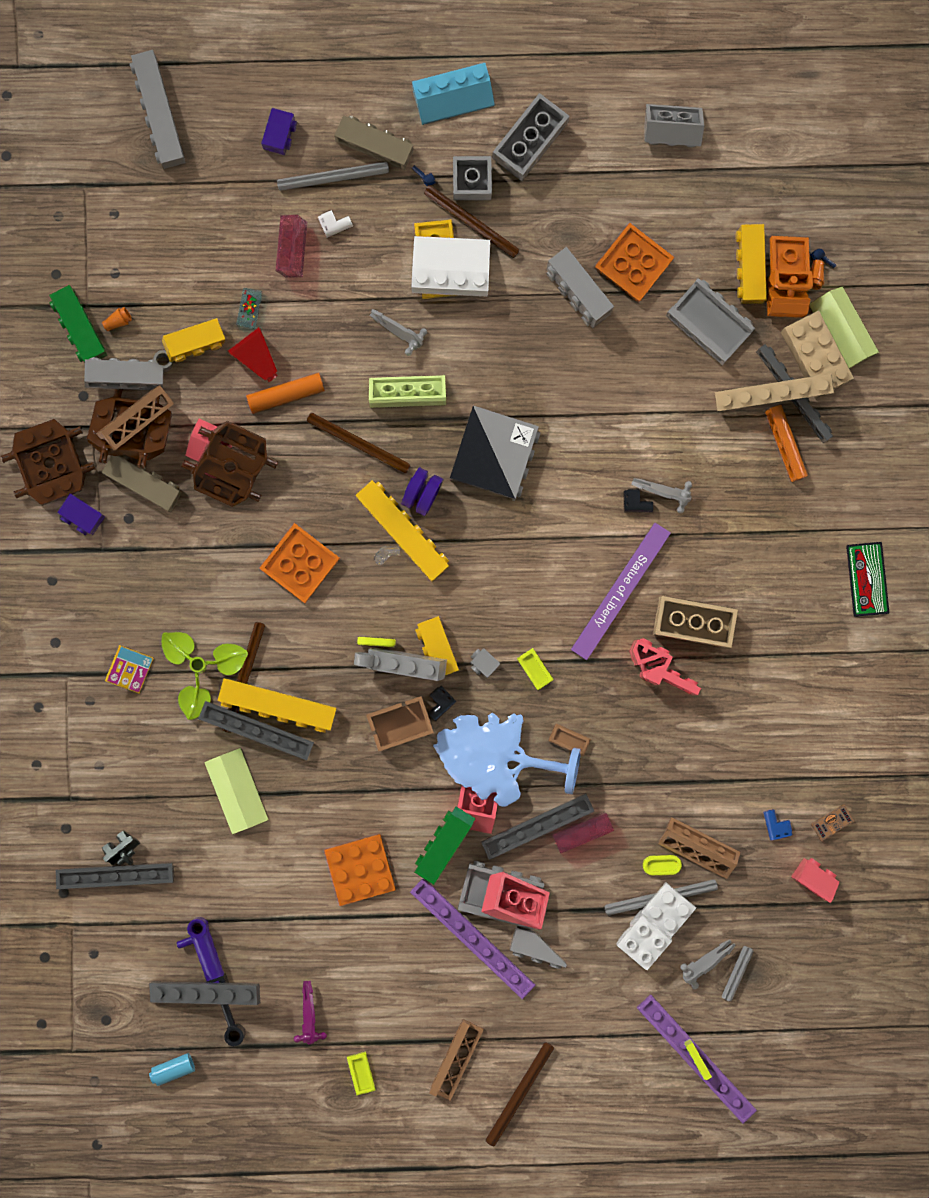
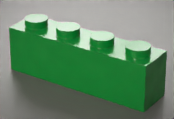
(77, 323)
(444, 845)

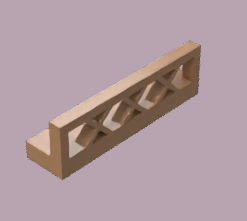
(130, 412)
(702, 845)
(449, 1059)

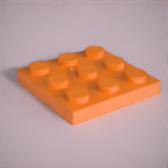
(634, 262)
(299, 563)
(359, 869)

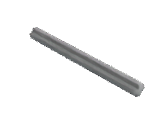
(332, 176)
(642, 901)

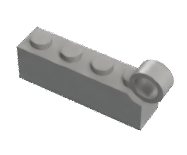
(125, 374)
(402, 663)

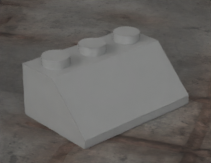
(673, 125)

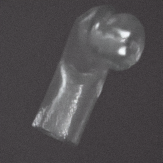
(384, 552)

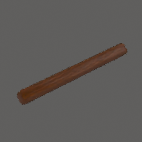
(471, 221)
(358, 442)
(252, 649)
(519, 1094)

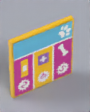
(129, 669)

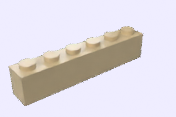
(774, 392)

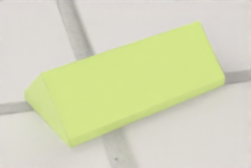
(845, 326)
(407, 391)
(236, 791)

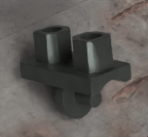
(122, 852)

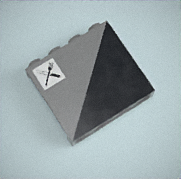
(495, 452)

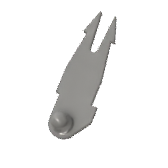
(414, 340)
(683, 496)
(705, 964)

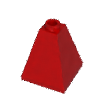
(255, 355)

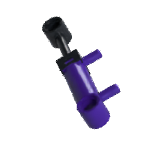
(212, 971)

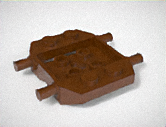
(134, 447)
(33, 464)
(225, 485)

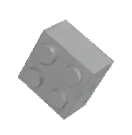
(472, 178)

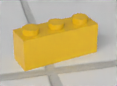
(193, 340)
(436, 643)

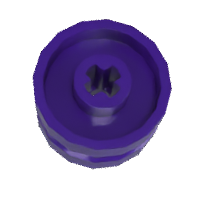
(419, 490)

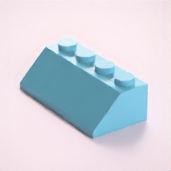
(453, 93)

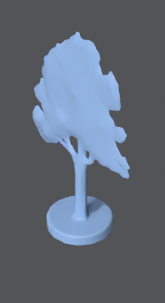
(480, 755)

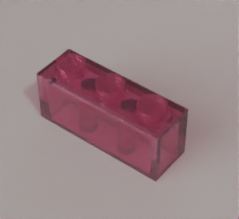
(291, 246)
(582, 832)

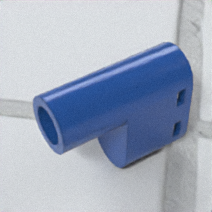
(777, 828)

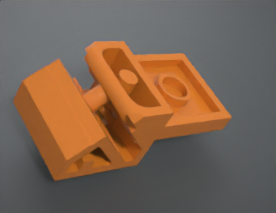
(789, 277)

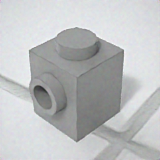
(483, 662)

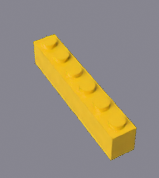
(402, 531)
(276, 704)

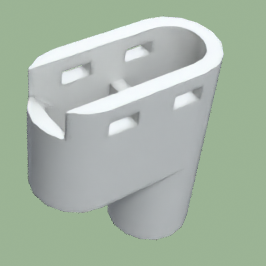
(332, 226)

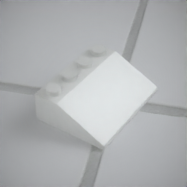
(450, 266)

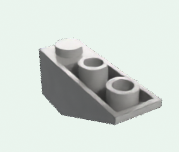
(531, 944)

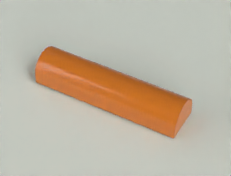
(285, 393)
(786, 443)

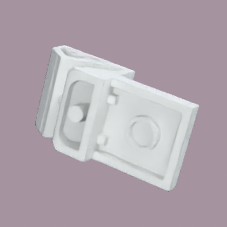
(655, 925)

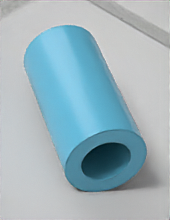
(172, 1069)

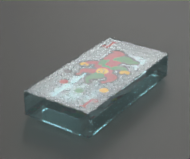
(249, 308)

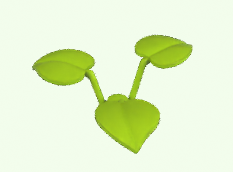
(178, 647)

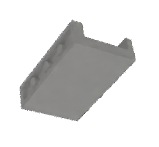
(710, 321)
(476, 886)

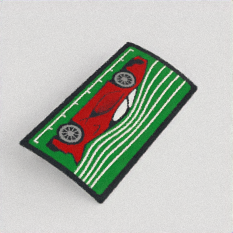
(867, 579)

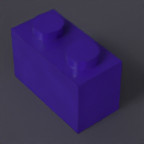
(278, 131)
(80, 514)

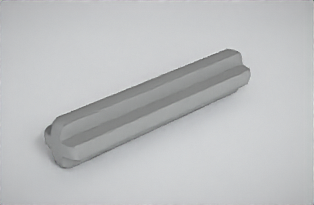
(737, 973)

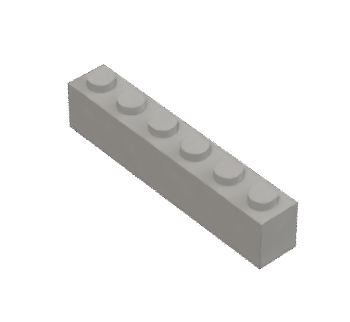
(157, 108)

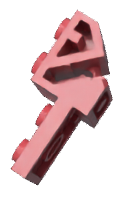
(643, 652)

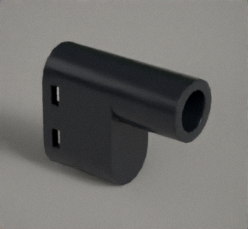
(633, 504)
(442, 701)

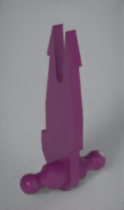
(308, 1027)

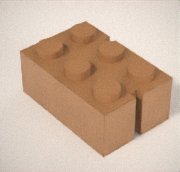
(400, 723)

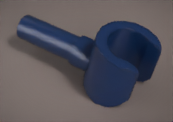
(427, 179)
(820, 254)

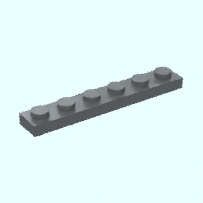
(810, 414)
(255, 730)
(537, 826)
(114, 876)
(205, 993)

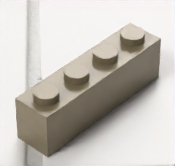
(374, 142)
(142, 483)

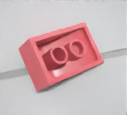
(515, 901)

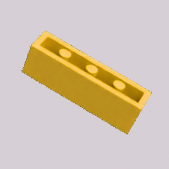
(751, 263)

